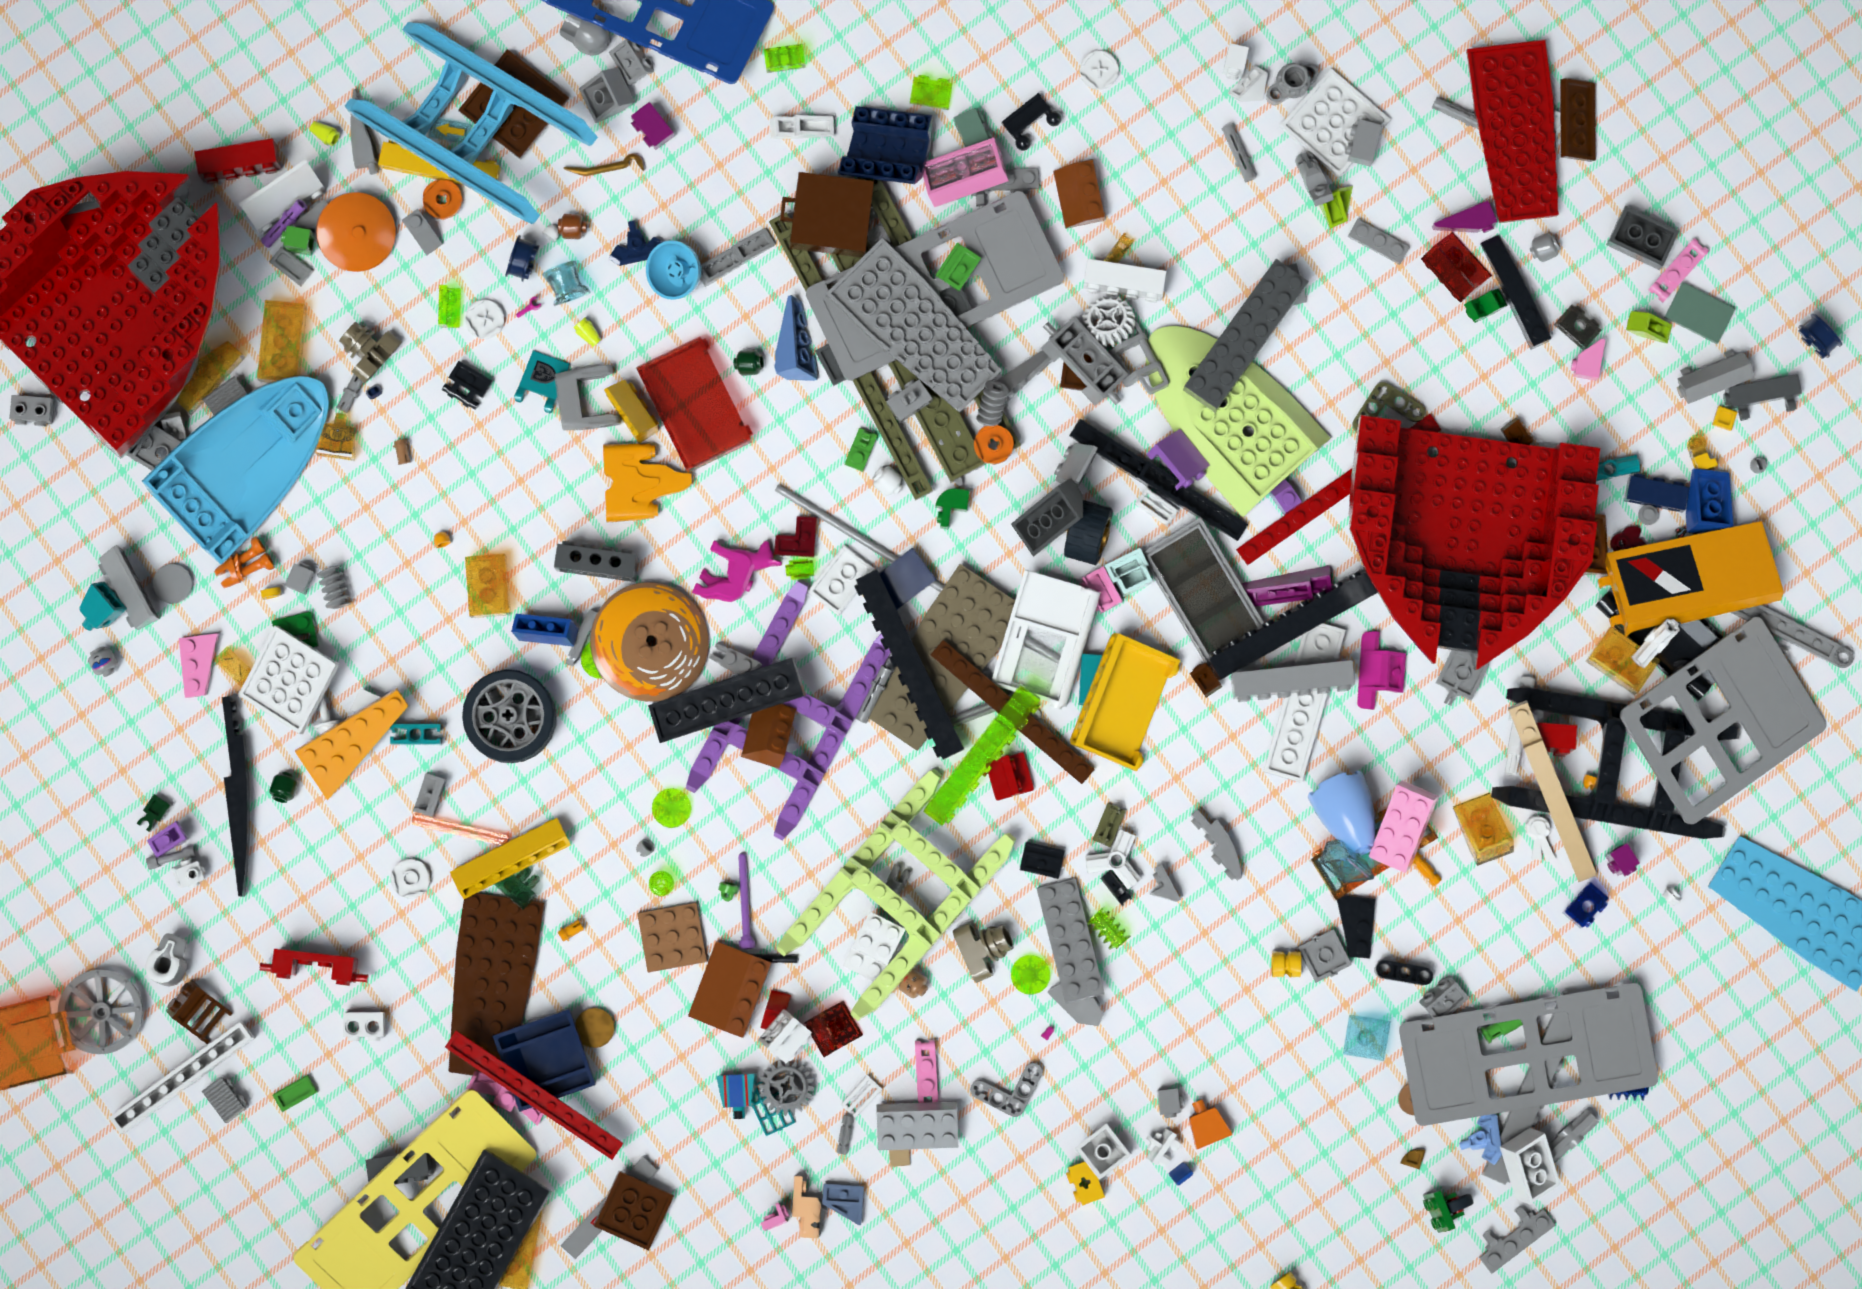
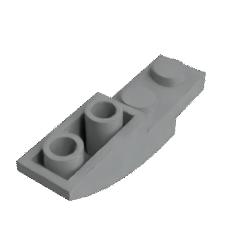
(1225, 850)

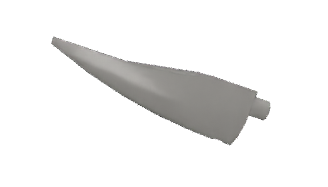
(363, 146)

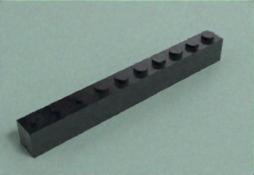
(1291, 624)
(909, 664)

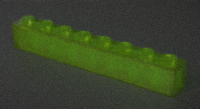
(981, 755)

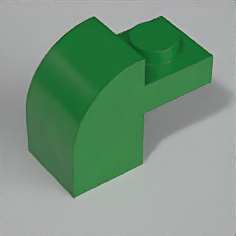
(1485, 305)
(951, 500)

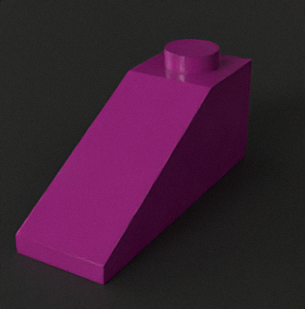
(1471, 220)

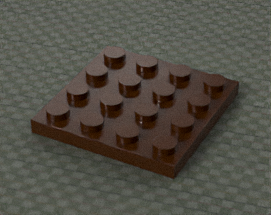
(521, 126)

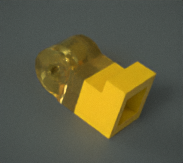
(1698, 453)

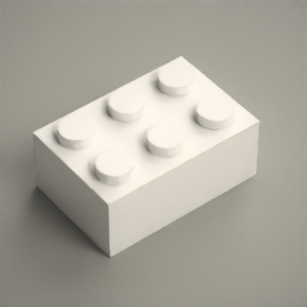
(1530, 1165)

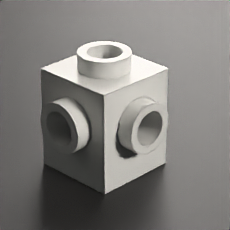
(182, 874)

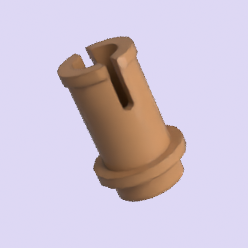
(402, 451)

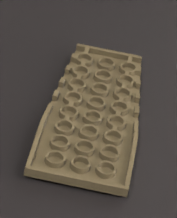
(973, 622)

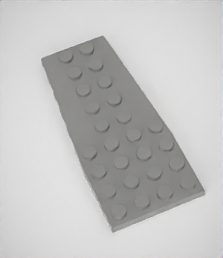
(914, 325)

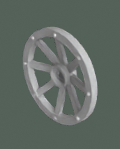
(95, 1007)

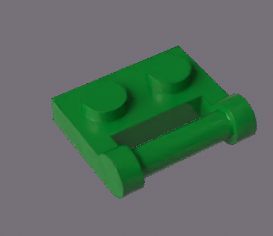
(299, 625)

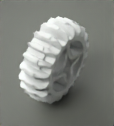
(1109, 314)

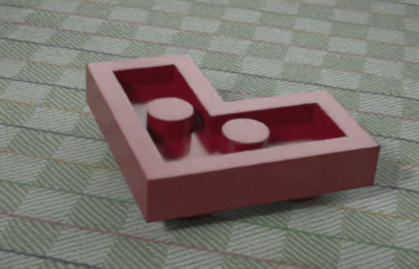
(802, 543)

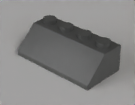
(1050, 517)

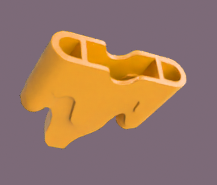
(636, 483)

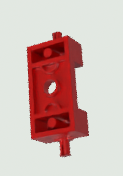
(285, 965)

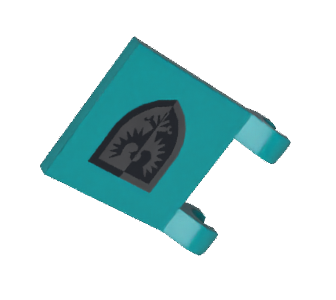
(540, 378)

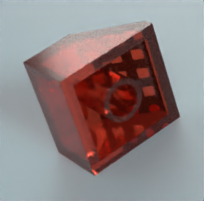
(833, 1029)

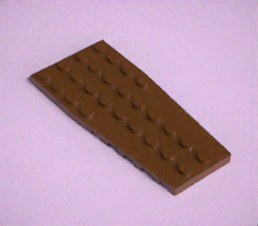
(492, 970)

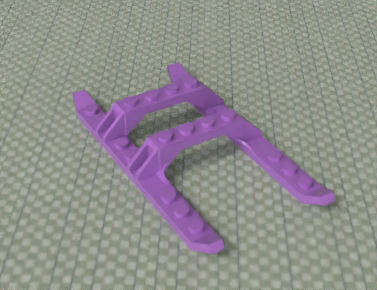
(835, 719)

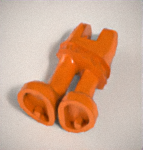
(234, 564)

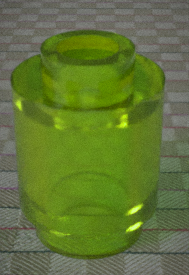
(799, 569)

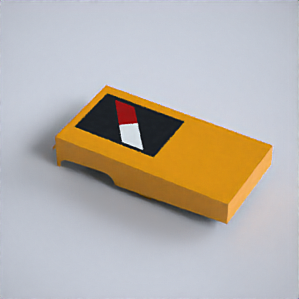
(1692, 577)

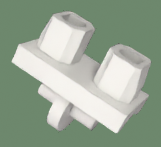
(1160, 1144)

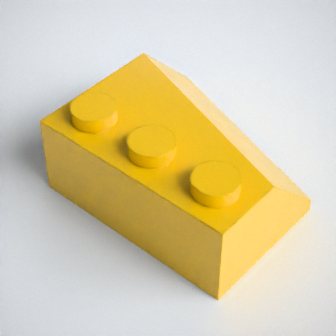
(632, 410)

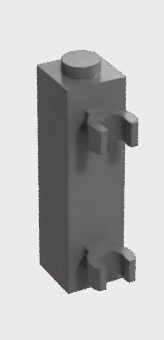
(1763, 392)

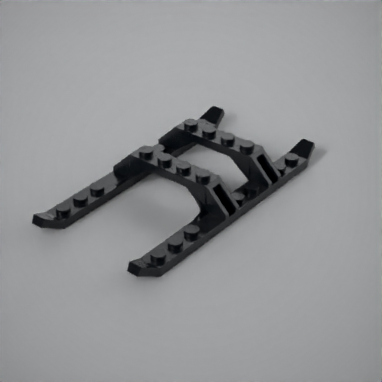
(1600, 803)

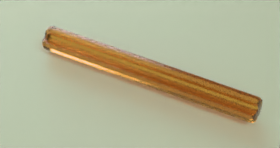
(460, 829)

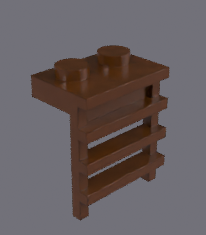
(188, 1003)

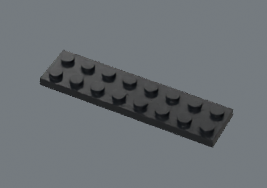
(727, 700)

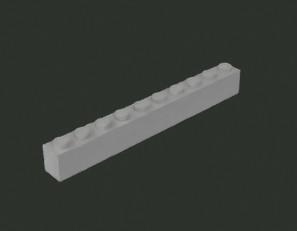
(1519, 1120)

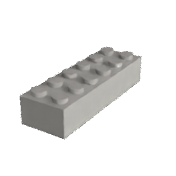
(1292, 679)

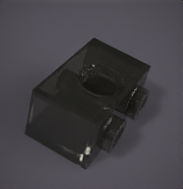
(1566, 326)

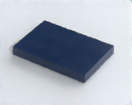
(906, 578)

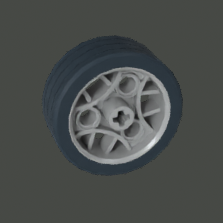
(474, 714)

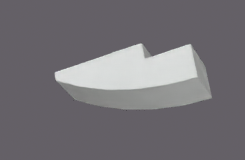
(801, 127)

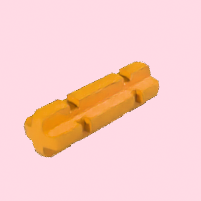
(1426, 870)

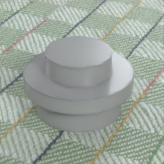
(1648, 515)

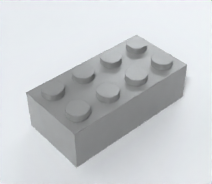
(917, 1125)

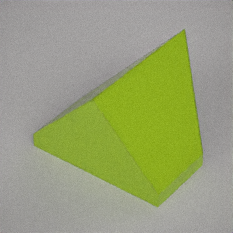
(1337, 209)

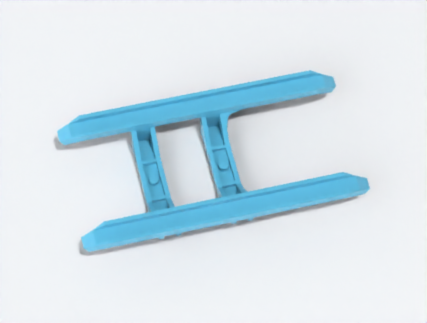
(459, 160)

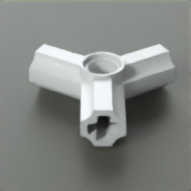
(1655, 642)
(1102, 861)

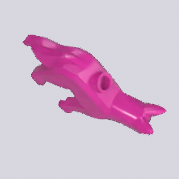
(740, 570)

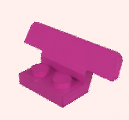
(1378, 670)

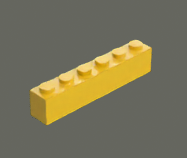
(401, 160)
(510, 858)

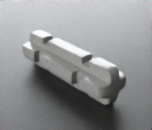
(844, 1135)

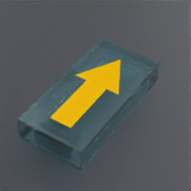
(449, 130)

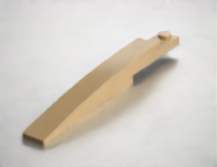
(1552, 791)

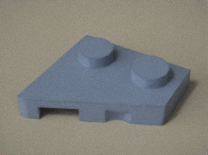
(844, 1200)

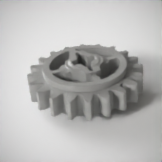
(777, 1084)

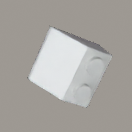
(1103, 1151)

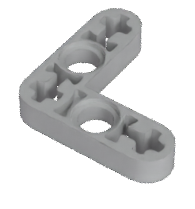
(1015, 1097)

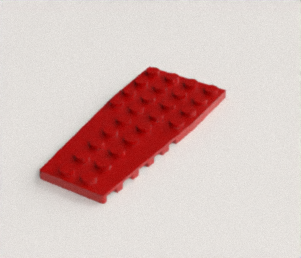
(1516, 127)

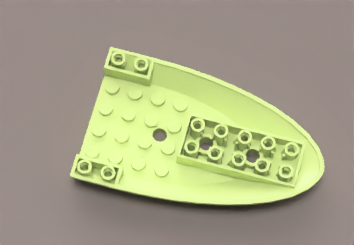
(1240, 465)

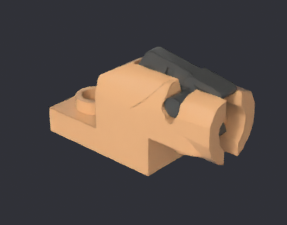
(808, 1210)

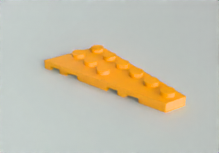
(341, 748)

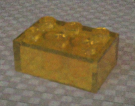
(487, 585)

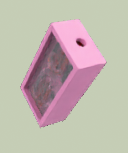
(964, 172)

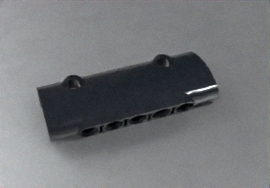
(1683, 648)

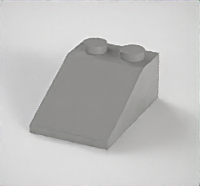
(1076, 463)

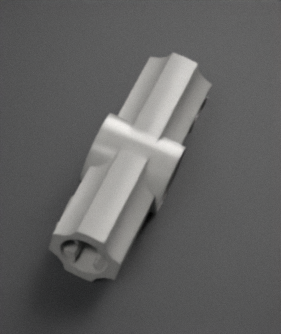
(1572, 1134)

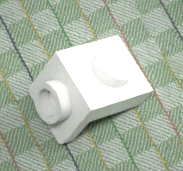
(174, 425)

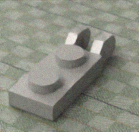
(735, 660)

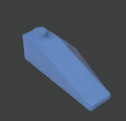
(793, 353)

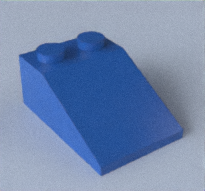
(1709, 502)

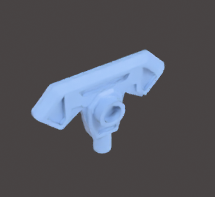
(1486, 1139)

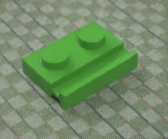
(958, 267)

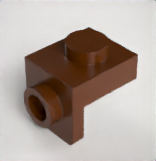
(1516, 433)
(1205, 679)

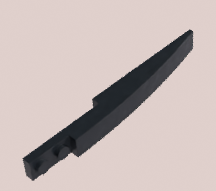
(1158, 480)
(237, 794)

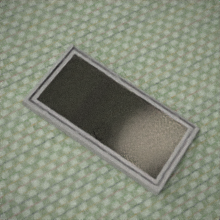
(1202, 588)

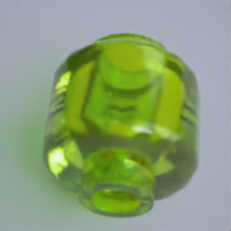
(667, 888)

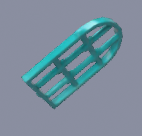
(769, 1116)

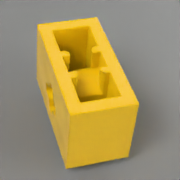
(1093, 1192)

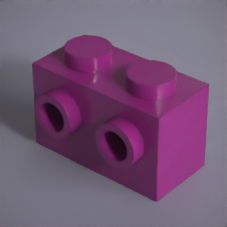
(652, 126)
(1622, 860)

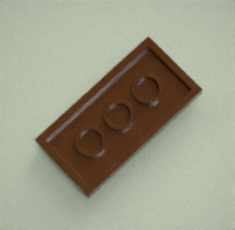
(1577, 120)

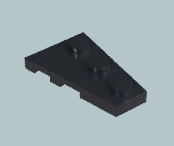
(1357, 923)

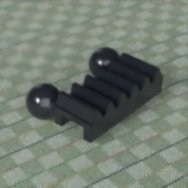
(1026, 116)

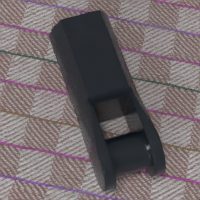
(1113, 885)

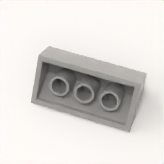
(128, 588)

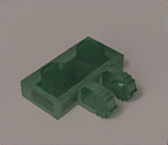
(518, 891)

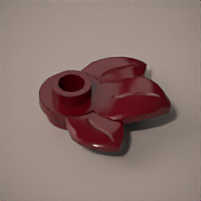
(1629, 537)

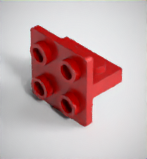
(1010, 776)

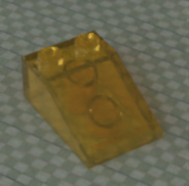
(1484, 829)

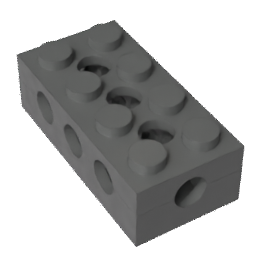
(625, 572)

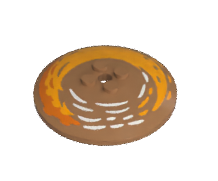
(621, 646)

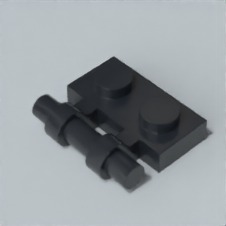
(469, 379)

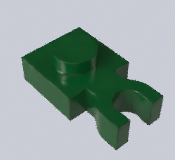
(155, 810)

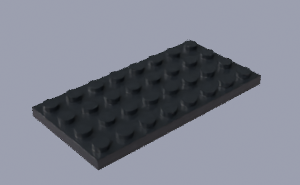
(482, 1228)

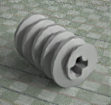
(992, 403)
(333, 588)

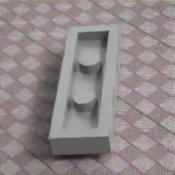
(1378, 241)

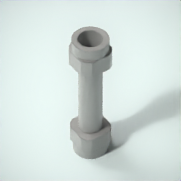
(187, 852)

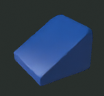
(1180, 1173)

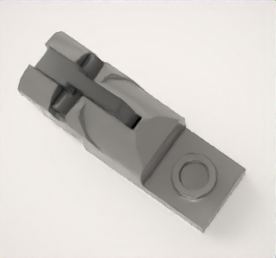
(1313, 178)

